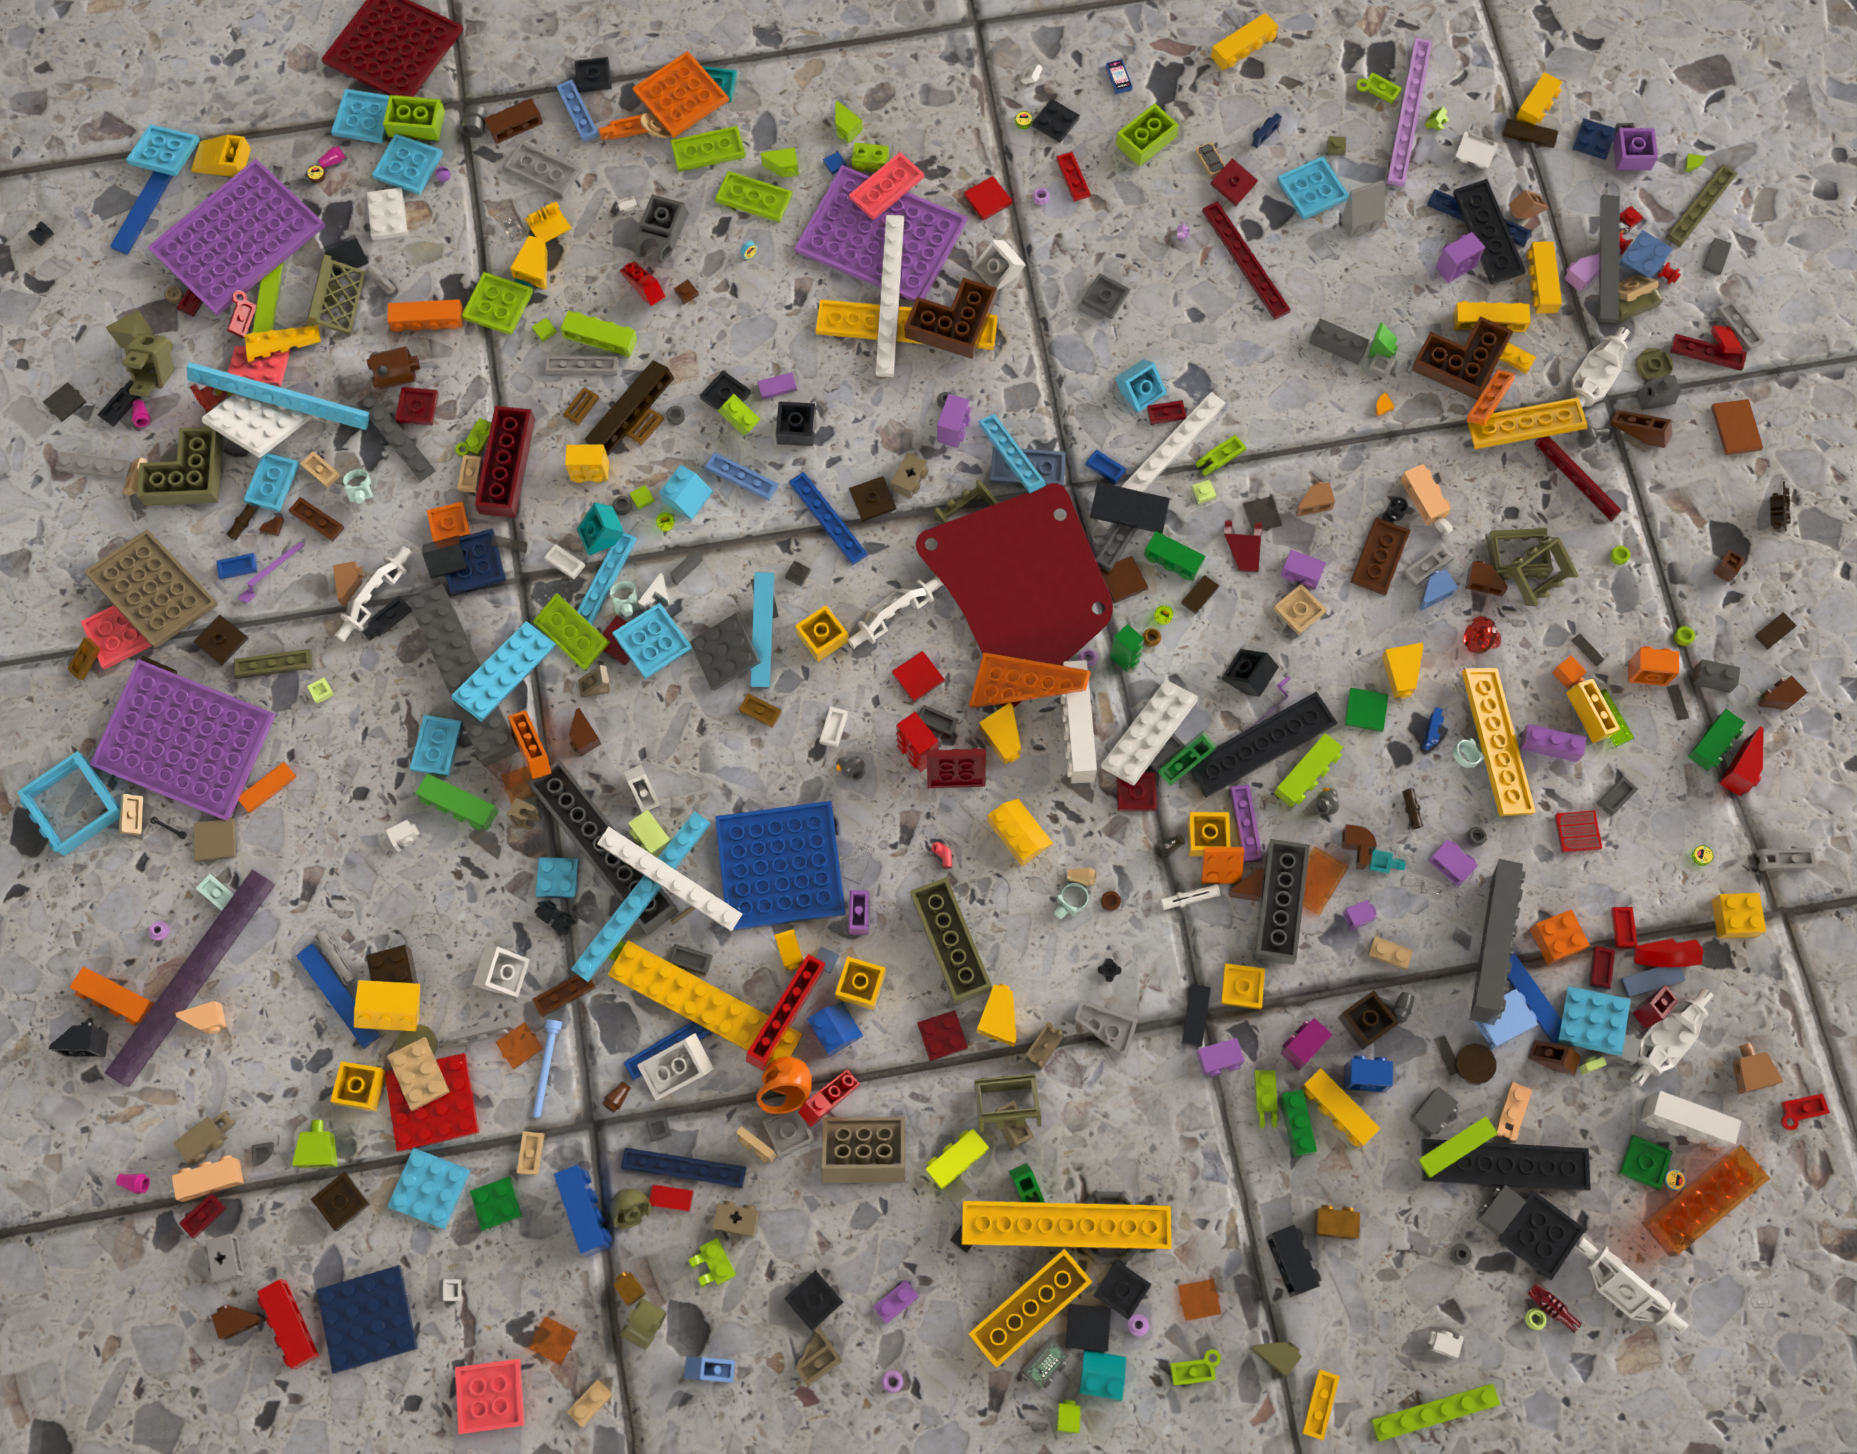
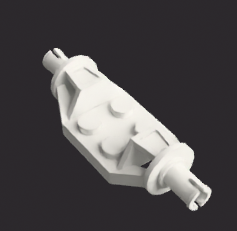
(1599, 369)
(363, 594)
(886, 608)
(1671, 1037)
(1627, 1289)

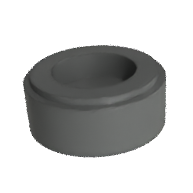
(675, 415)
(622, 505)

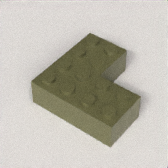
(190, 478)

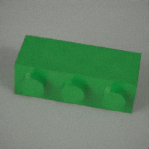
(1174, 556)
(1127, 648)
(1717, 740)
(1298, 1123)

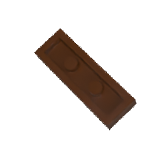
(316, 519)
(562, 994)

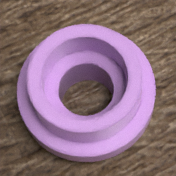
(1043, 193)
(1182, 232)
(1088, 653)
(162, 934)
(1131, 1325)
(892, 1389)

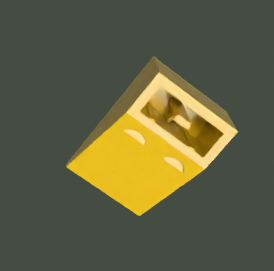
(221, 156)

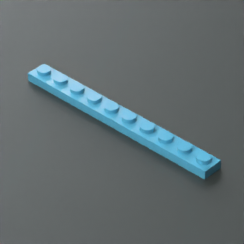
(277, 396)
(638, 899)

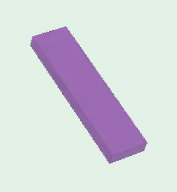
(1246, 823)

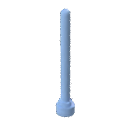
(552, 1028)

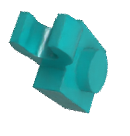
(1383, 861)

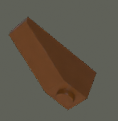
(1646, 428)

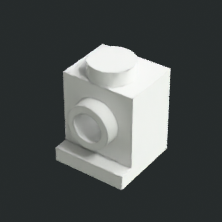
(403, 834)
(1445, 1343)

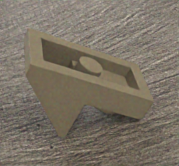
(594, 682)

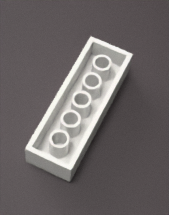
(1079, 732)

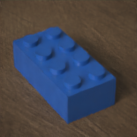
(582, 1210)

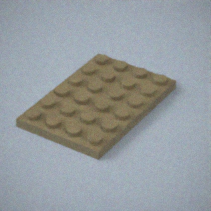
(151, 588)

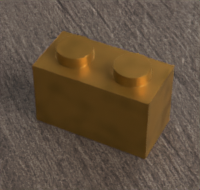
(1337, 1223)

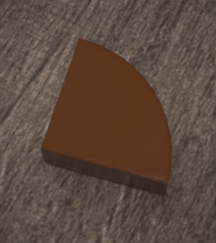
(273, 526)

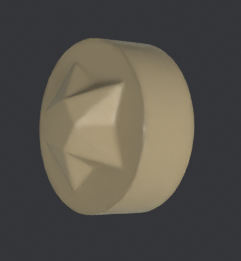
(173, 294)

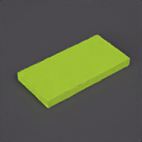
(707, 148)
(753, 196)
(571, 632)

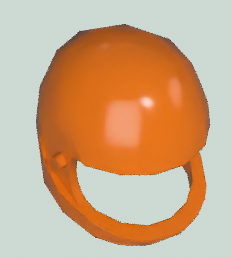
(787, 1077)

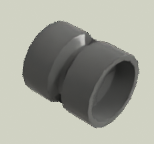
(474, 123)

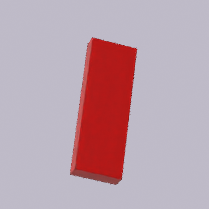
(1073, 176)

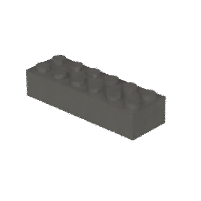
(1282, 902)

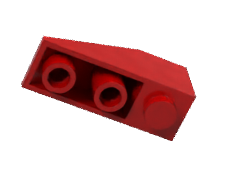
(643, 283)
(828, 1098)

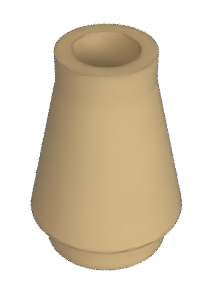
(1083, 876)

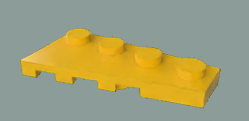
(275, 340)

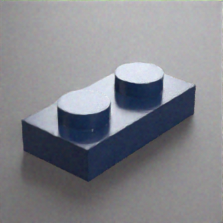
(1266, 130)

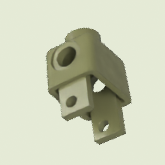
(146, 354)

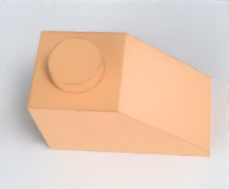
(205, 1017)

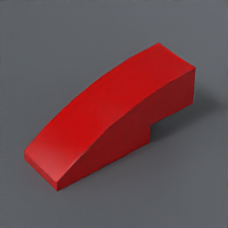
(1669, 953)

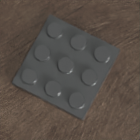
(725, 651)

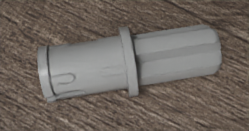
(380, 279)

